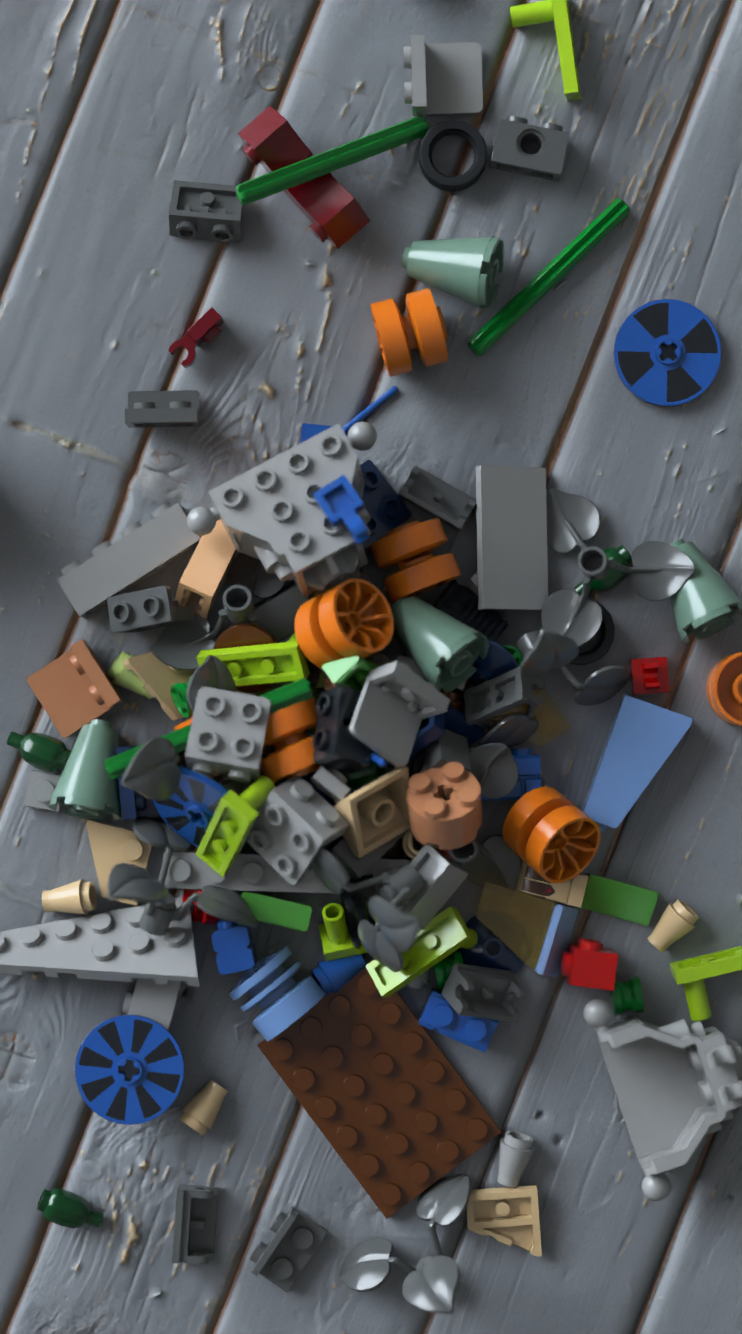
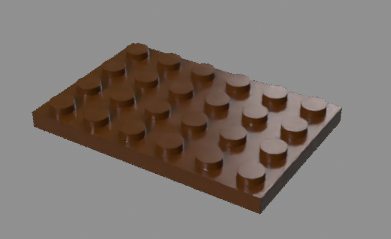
(380, 1091)

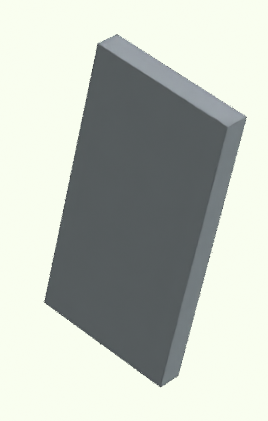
(511, 538)

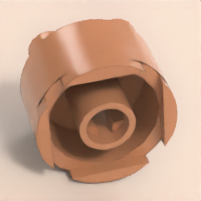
(445, 806)

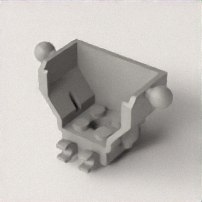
(278, 521)
(669, 1086)

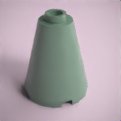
(458, 266)
(705, 600)
(438, 642)
(84, 782)

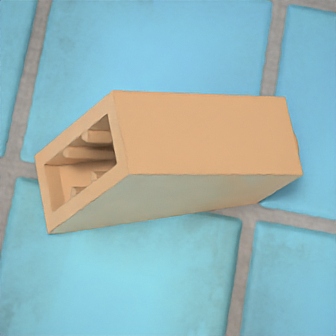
(206, 571)

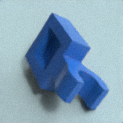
(342, 505)

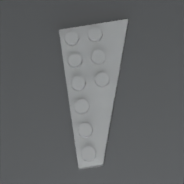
(104, 948)

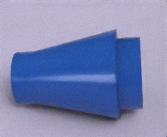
(336, 973)

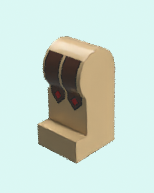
(568, 892)

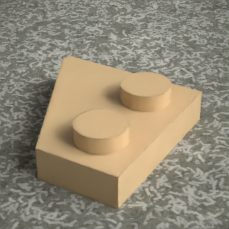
(158, 679)
(114, 846)
(507, 1215)

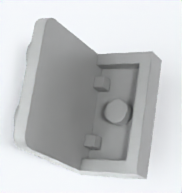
(443, 77)
(392, 710)
(227, 734)
(294, 828)

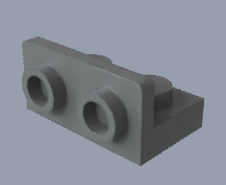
(205, 212)
(163, 409)
(146, 610)
(288, 1249)

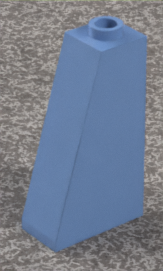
(632, 755)

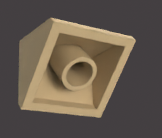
(376, 812)

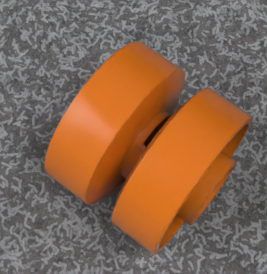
(419, 329)
(411, 550)
(344, 622)
(725, 689)
(293, 746)
(551, 834)

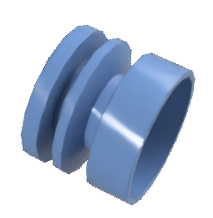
(276, 993)

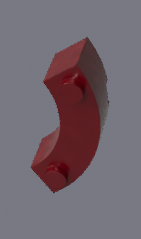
(322, 200)

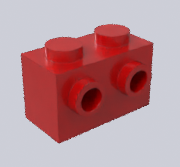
(589, 965)

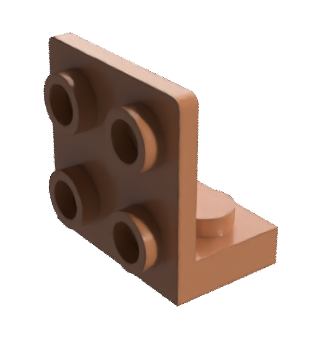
(74, 689)

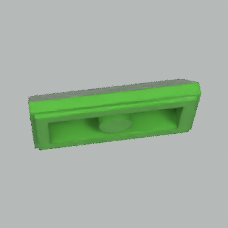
(349, 671)
(619, 899)
(278, 911)

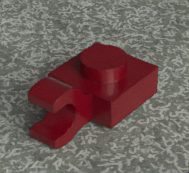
(204, 330)

